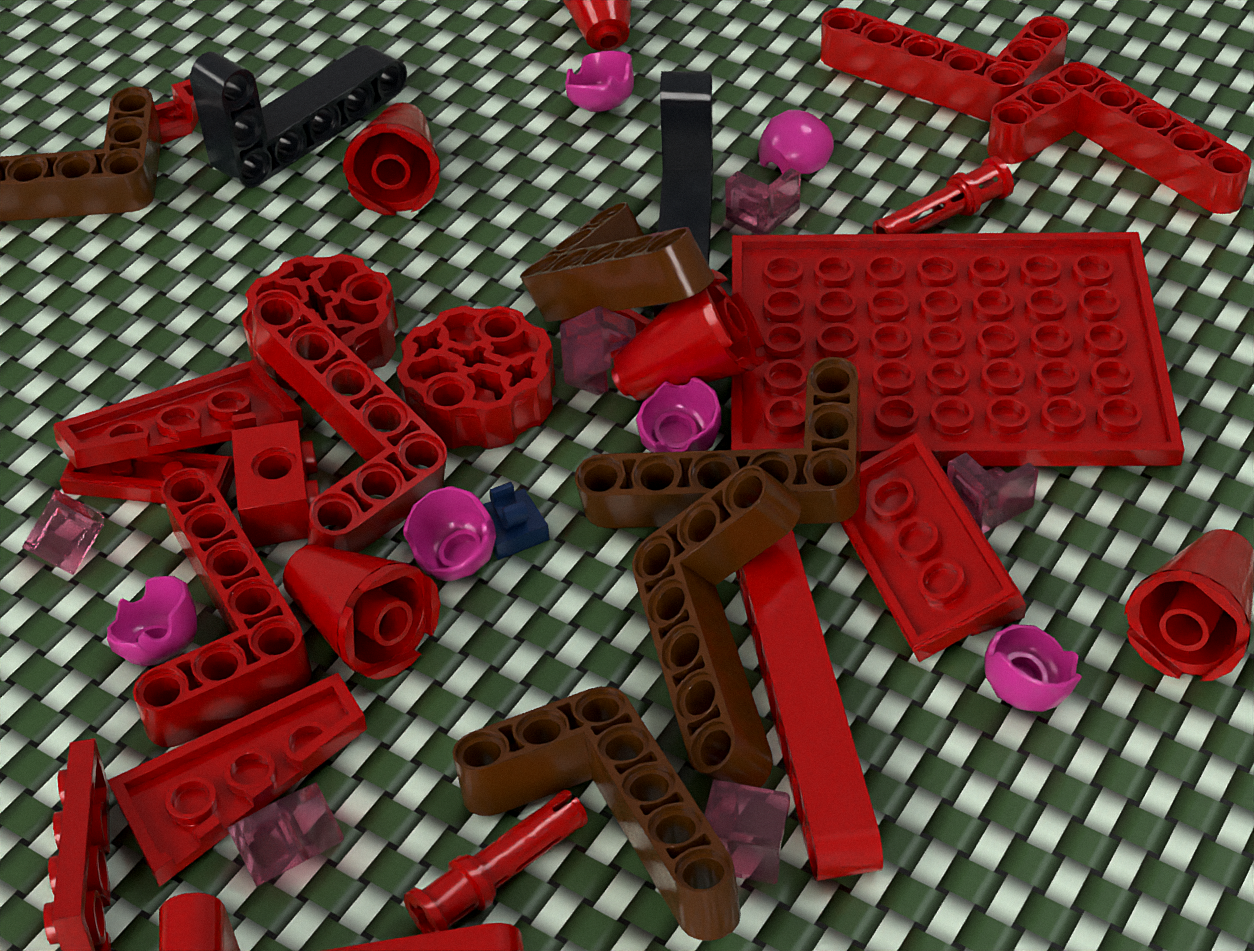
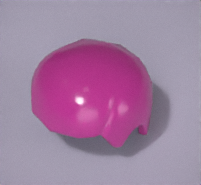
(602, 82)
(796, 142)
(680, 418)
(450, 533)
(155, 625)
(1030, 668)

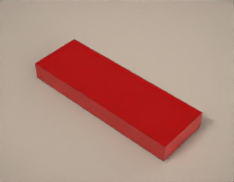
(143, 476)

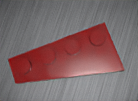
(196, 791)
(80, 869)

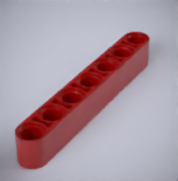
(809, 715)

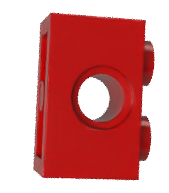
(274, 482)

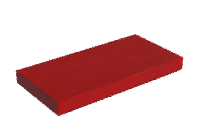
(926, 550)

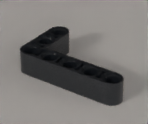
(261, 142)
(687, 156)

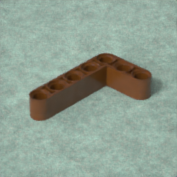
(89, 181)
(616, 268)
(657, 486)
(696, 650)
(607, 741)

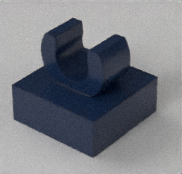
(515, 521)

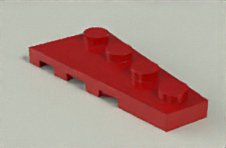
(177, 417)

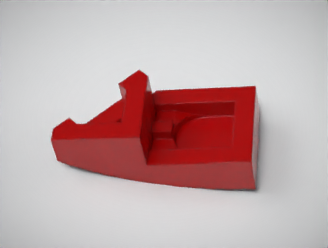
(178, 116)

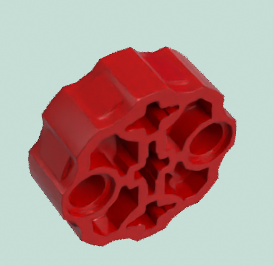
(344, 296)
(478, 375)

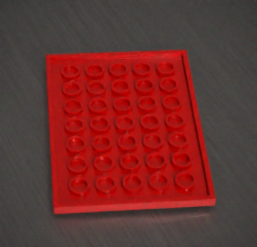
(970, 338)

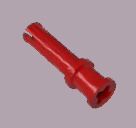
(958, 197)
(474, 879)

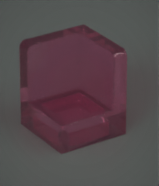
(762, 206)
(588, 344)
(992, 494)
(63, 532)
(750, 827)
(286, 833)

